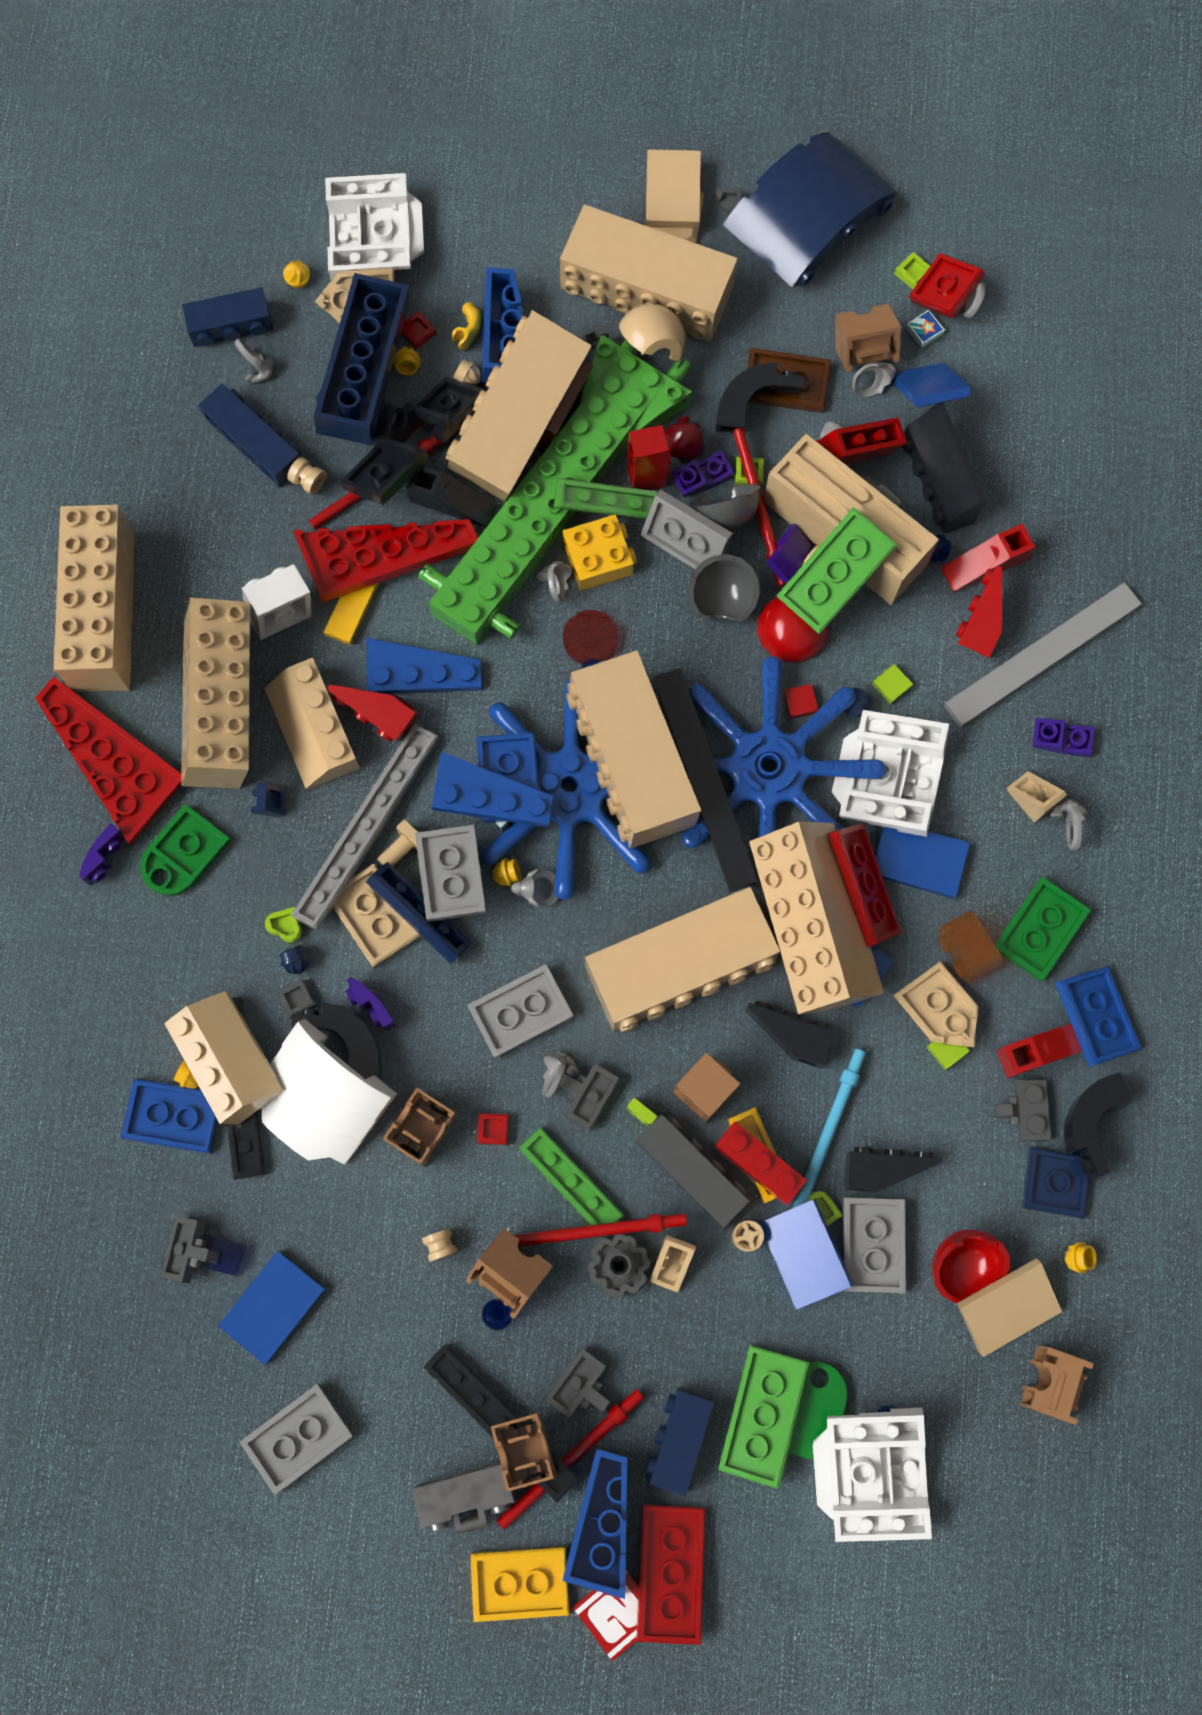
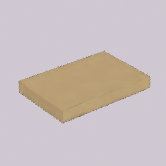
(673, 188)
(372, 921)
(1009, 1307)

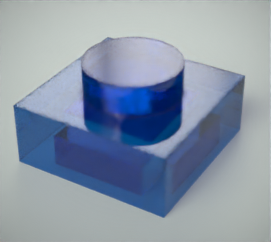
(229, 1258)

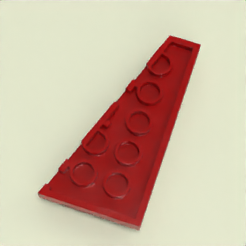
(374, 553)
(119, 768)

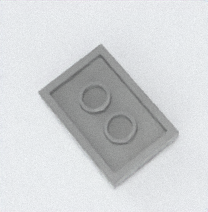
(683, 531)
(450, 873)
(520, 1011)
(874, 1244)
(296, 1439)

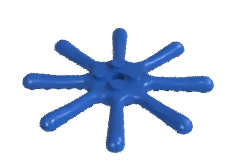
(783, 749)
(568, 809)

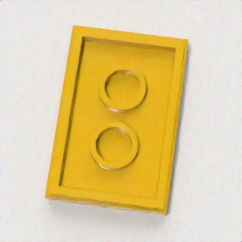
(519, 1584)

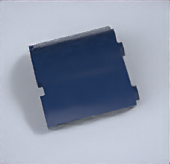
(808, 207)

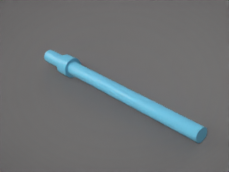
(849, 1080)

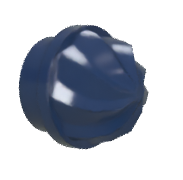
(861, 703)
(294, 960)

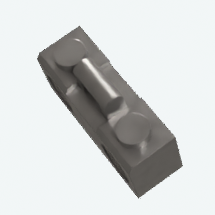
(449, 1496)

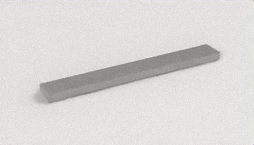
(1042, 655)
(365, 827)

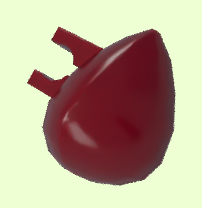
(686, 439)

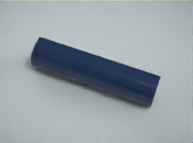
(410, 906)

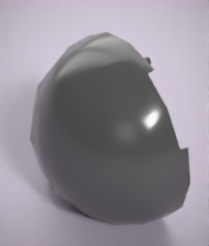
(735, 509)
(723, 588)

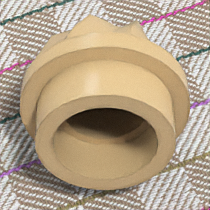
(468, 373)

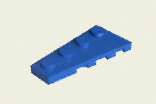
(410, 669)
(485, 794)

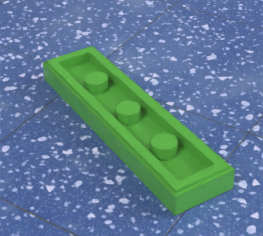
(603, 498)
(569, 1179)

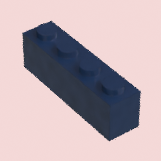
(249, 433)

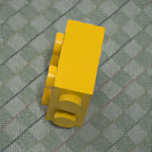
(599, 552)

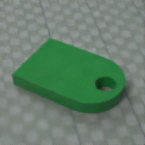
(184, 851)
(815, 1407)

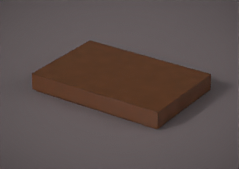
(815, 379)
(564, 406)

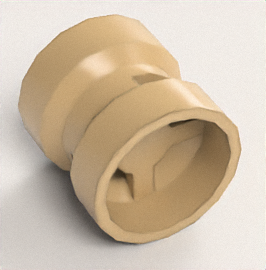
(308, 476)

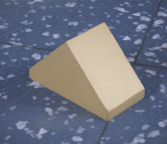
(1035, 795)
(672, 1263)

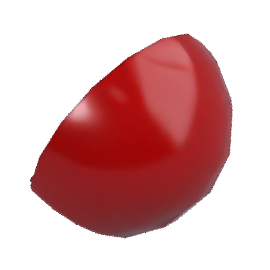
(787, 634)
(968, 1263)

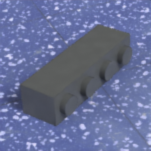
(692, 1171)

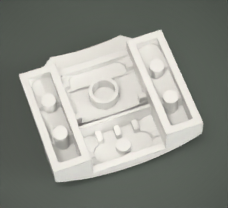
(372, 223)
(913, 762)
(324, 1101)
(874, 1475)

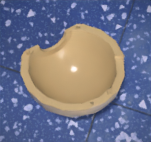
(654, 328)

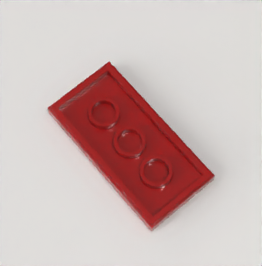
(864, 884)
(670, 1575)

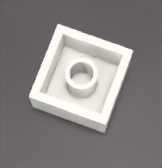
(277, 601)

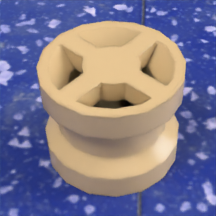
(752, 1234)
(440, 1245)

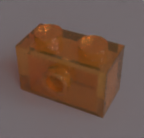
(969, 947)

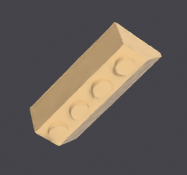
(310, 724)
(224, 1058)

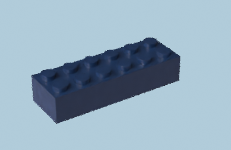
(361, 359)

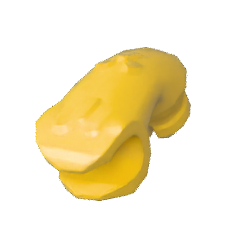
(468, 334)

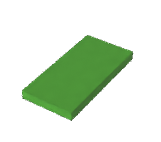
(837, 570)
(764, 1417)

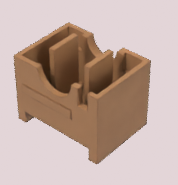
(867, 336)
(706, 1086)
(420, 1127)
(509, 1272)
(1058, 1384)
(523, 1452)

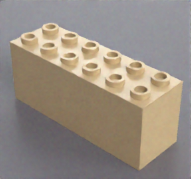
(637, 265)
(516, 405)
(820, 490)
(94, 599)
(215, 693)
(632, 750)
(814, 918)
(682, 960)

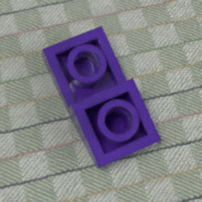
(701, 476)
(790, 554)
(1063, 738)
(95, 865)
(365, 998)

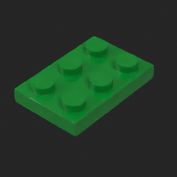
(1041, 929)

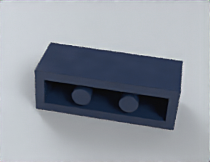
(227, 317)
(679, 1442)

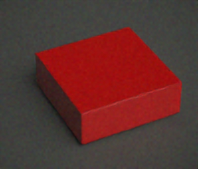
(417, 330)
(800, 701)
(493, 1129)

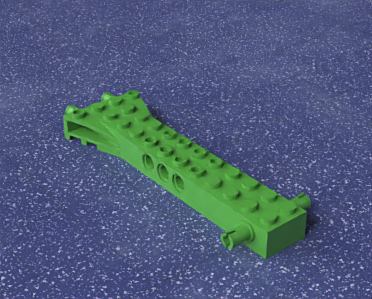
(617, 399)

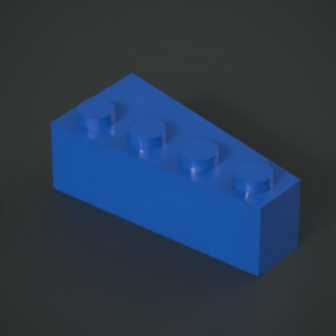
(500, 316)
(599, 1540)

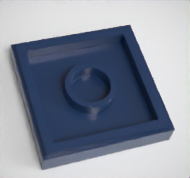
(1055, 1184)

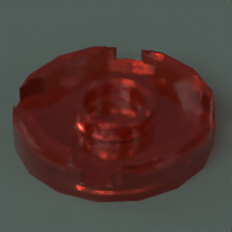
(590, 636)

